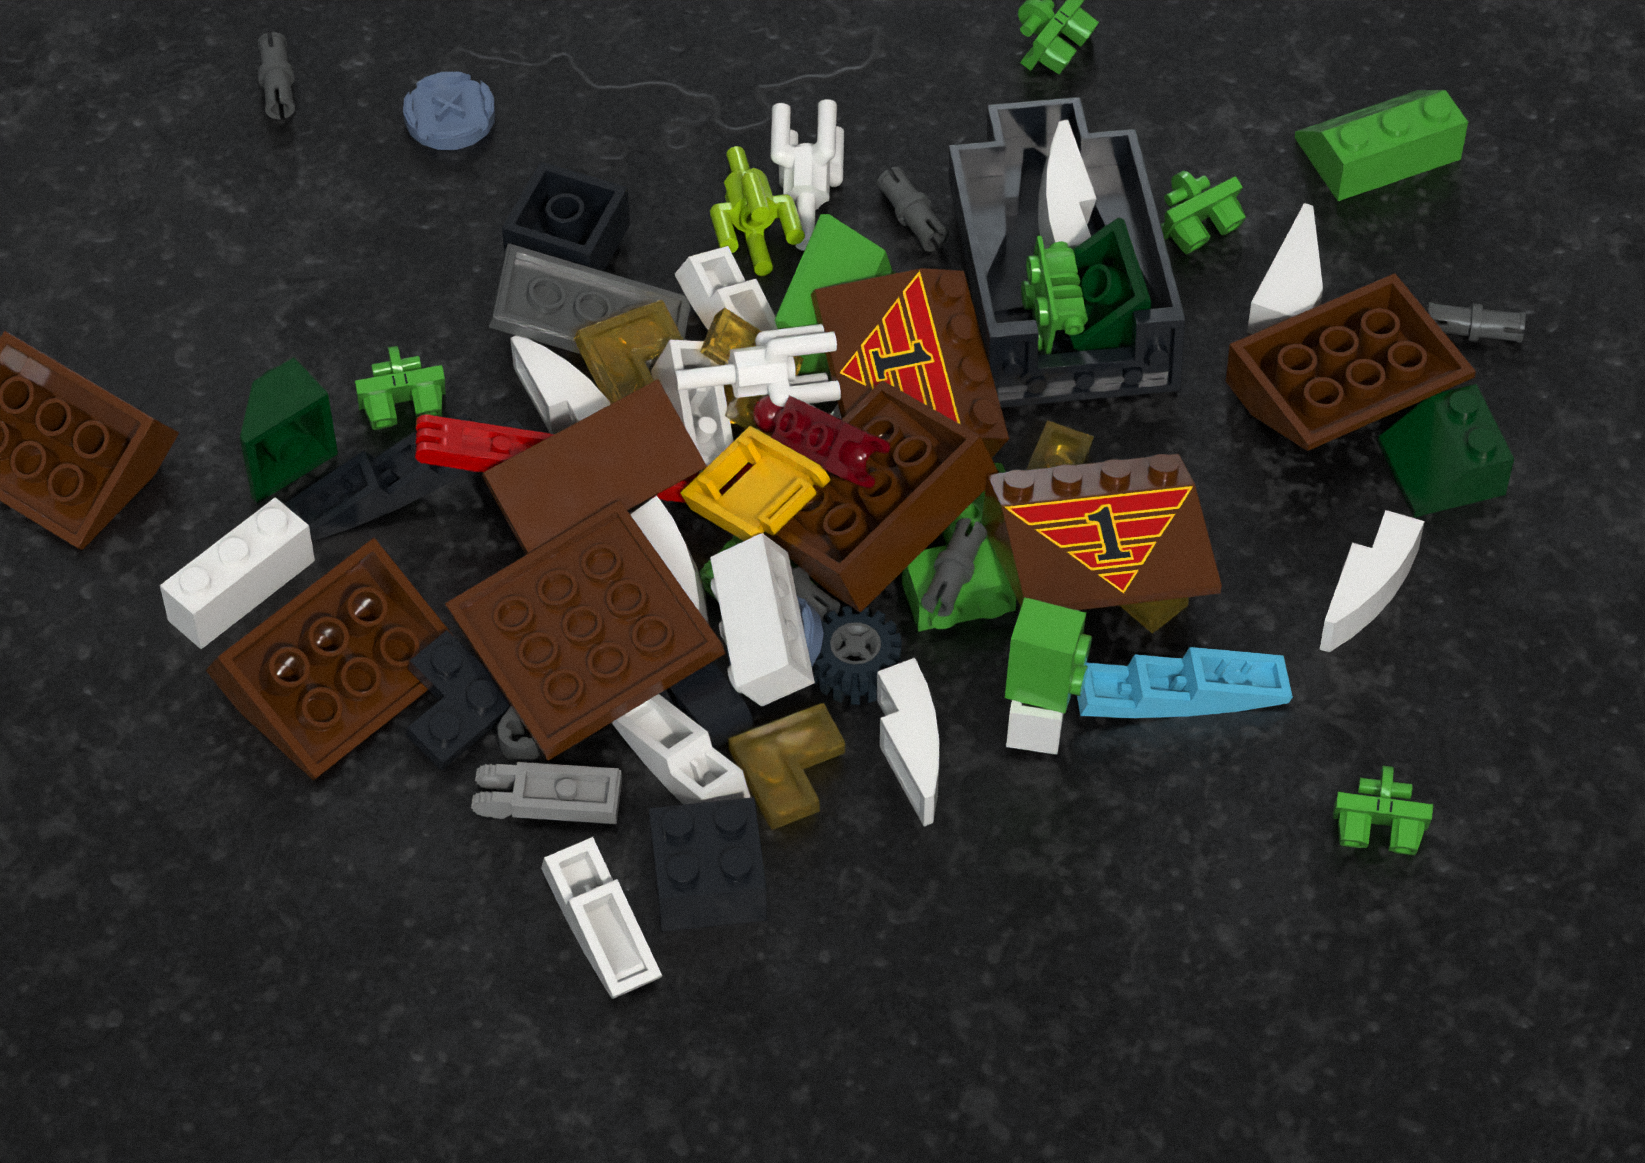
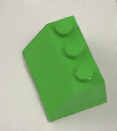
(1385, 142)
(830, 259)

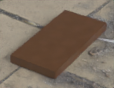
(610, 456)

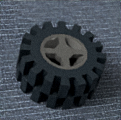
(861, 639)

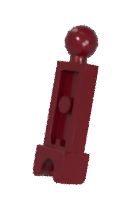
(821, 437)

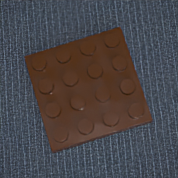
(584, 629)

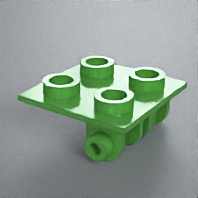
(1053, 292)

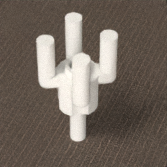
(808, 168)
(771, 368)

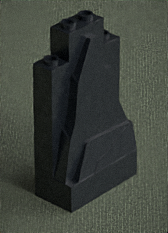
(997, 220)

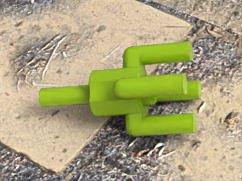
(752, 210)

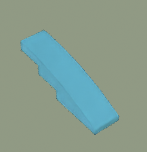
(1191, 686)

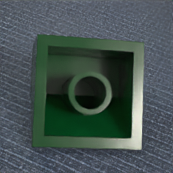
(1110, 288)
(285, 429)
(1448, 452)

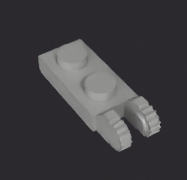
(549, 792)

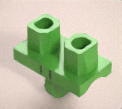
(1048, 47)
(1218, 203)
(400, 382)
(1358, 812)

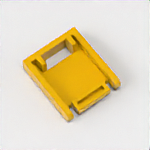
(764, 495)

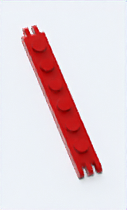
(484, 446)

